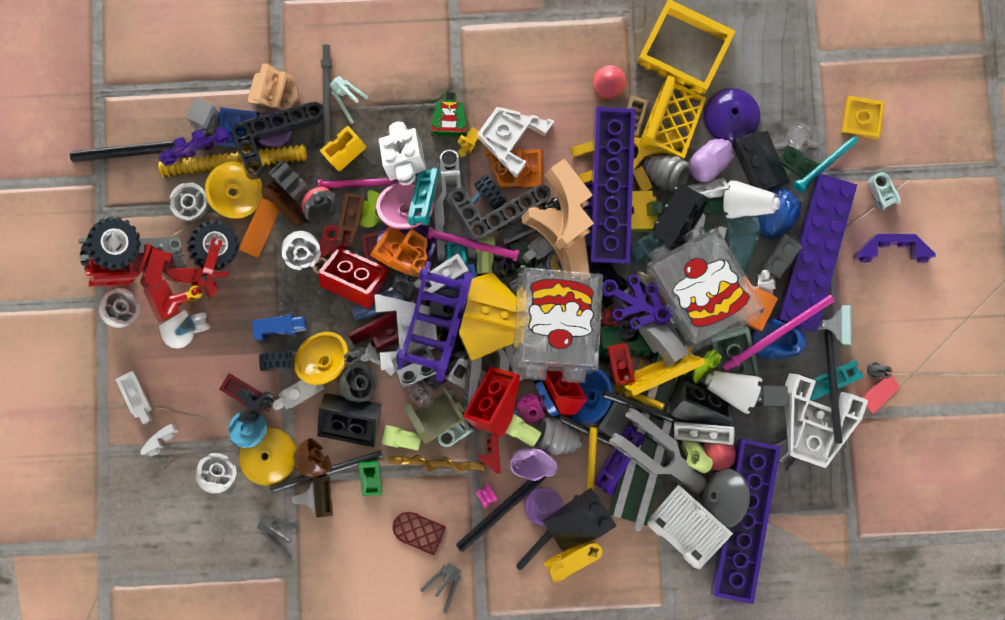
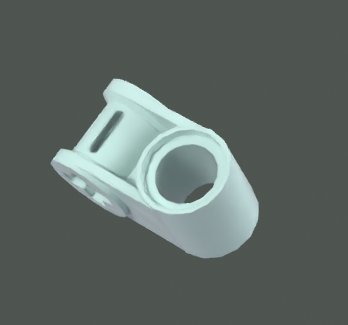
(884, 192)
(457, 433)

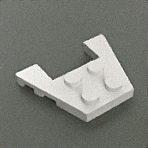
(504, 131)
(404, 314)

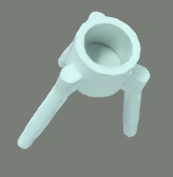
(341, 88)

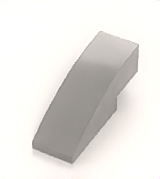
(663, 341)

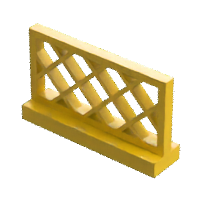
(660, 109)
(659, 372)

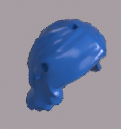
(778, 223)
(784, 347)

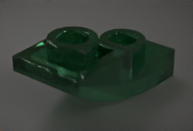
(796, 162)

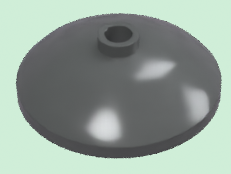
(726, 497)

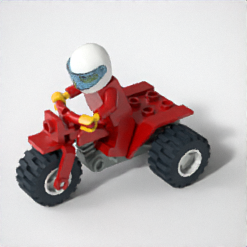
(117, 256)

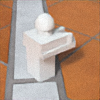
(767, 282)

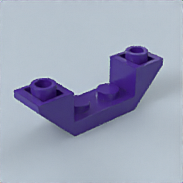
(918, 249)

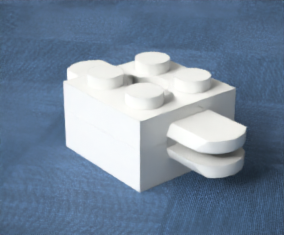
(402, 153)

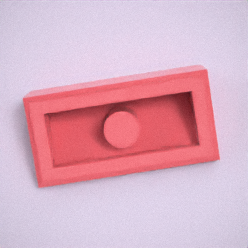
(880, 393)

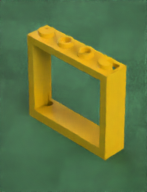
(698, 21)

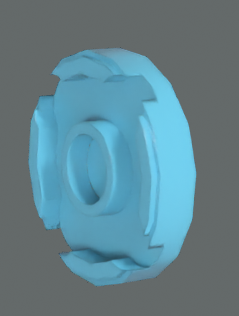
(245, 434)

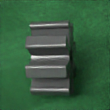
(288, 180)

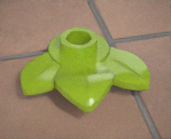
(369, 211)
(711, 359)

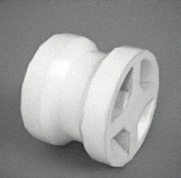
(200, 322)

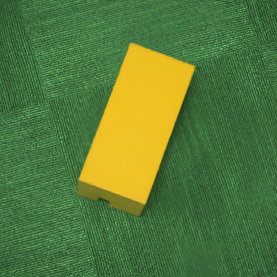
(642, 179)

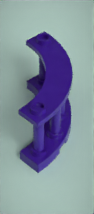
(452, 326)

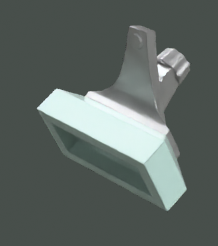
(840, 325)

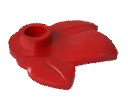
(328, 244)

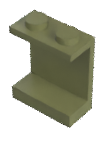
(438, 417)

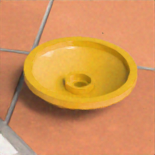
(232, 177)
(315, 354)
(277, 466)

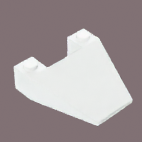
(811, 424)

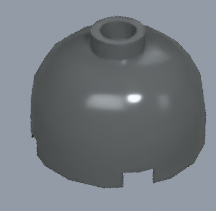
(357, 383)

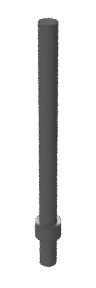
(326, 64)

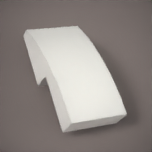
(155, 443)

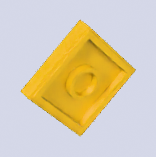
(862, 117)

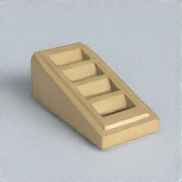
(632, 99)

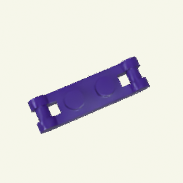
(617, 462)

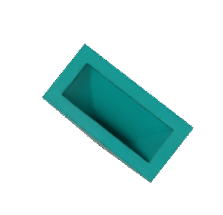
(453, 249)

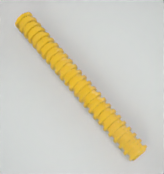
(209, 163)

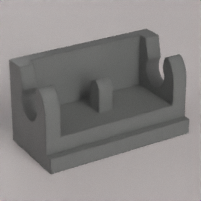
(515, 232)

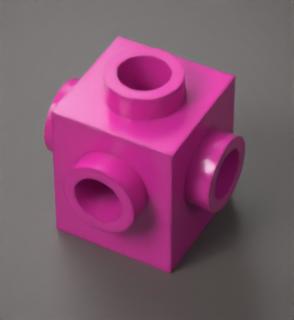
(531, 408)

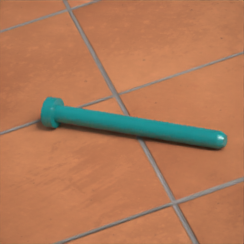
(800, 185)

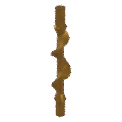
(431, 465)

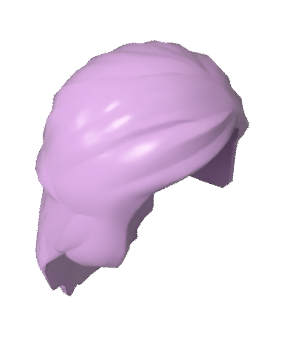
(711, 160)
(532, 463)

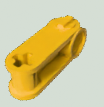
(572, 560)

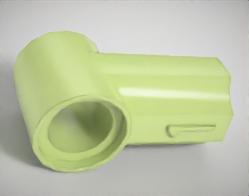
(485, 259)
(523, 431)
(397, 437)
(696, 456)

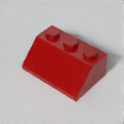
(352, 277)

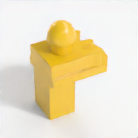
(468, 143)

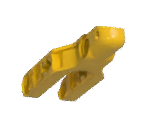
(643, 152)

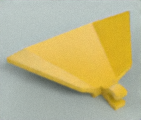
(488, 317)

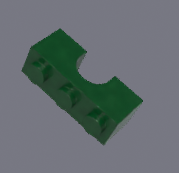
(611, 336)

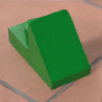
(370, 478)

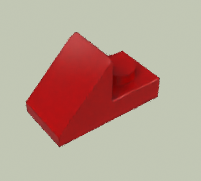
(620, 364)
(493, 459)

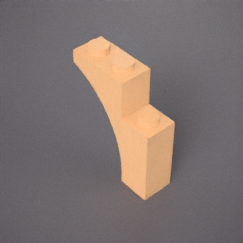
(572, 197)
(549, 224)

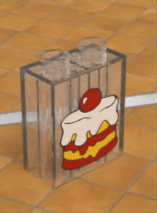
(703, 288)
(557, 323)

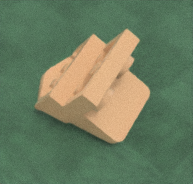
(273, 89)

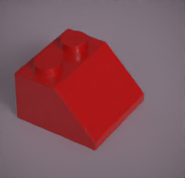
(566, 395)

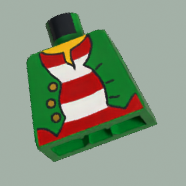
(449, 118)

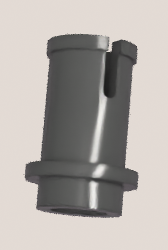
(875, 369)

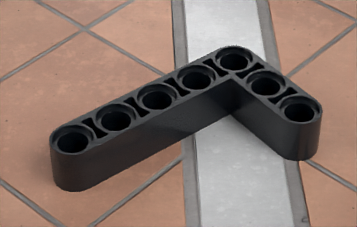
(270, 130)

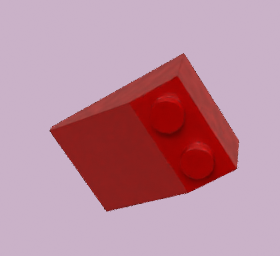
(493, 401)

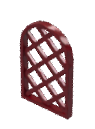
(413, 529)

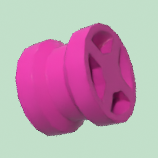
(486, 495)

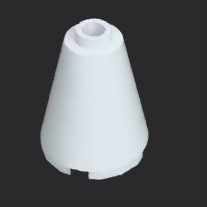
(748, 201)
(735, 388)

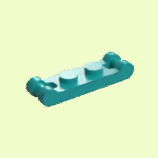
(423, 196)
(822, 382)

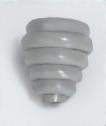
(667, 171)
(557, 437)

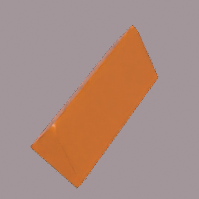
(259, 228)

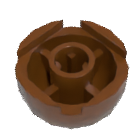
(309, 459)

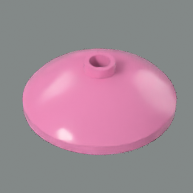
(394, 205)

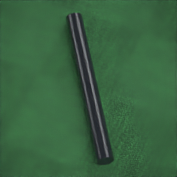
(584, 429)

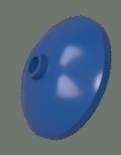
(597, 408)

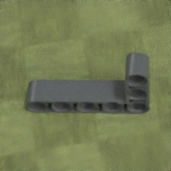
(499, 214)

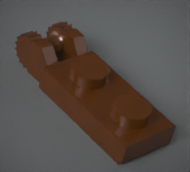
(284, 203)
(350, 217)

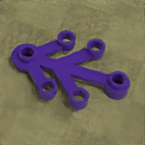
(189, 149)
(638, 304)

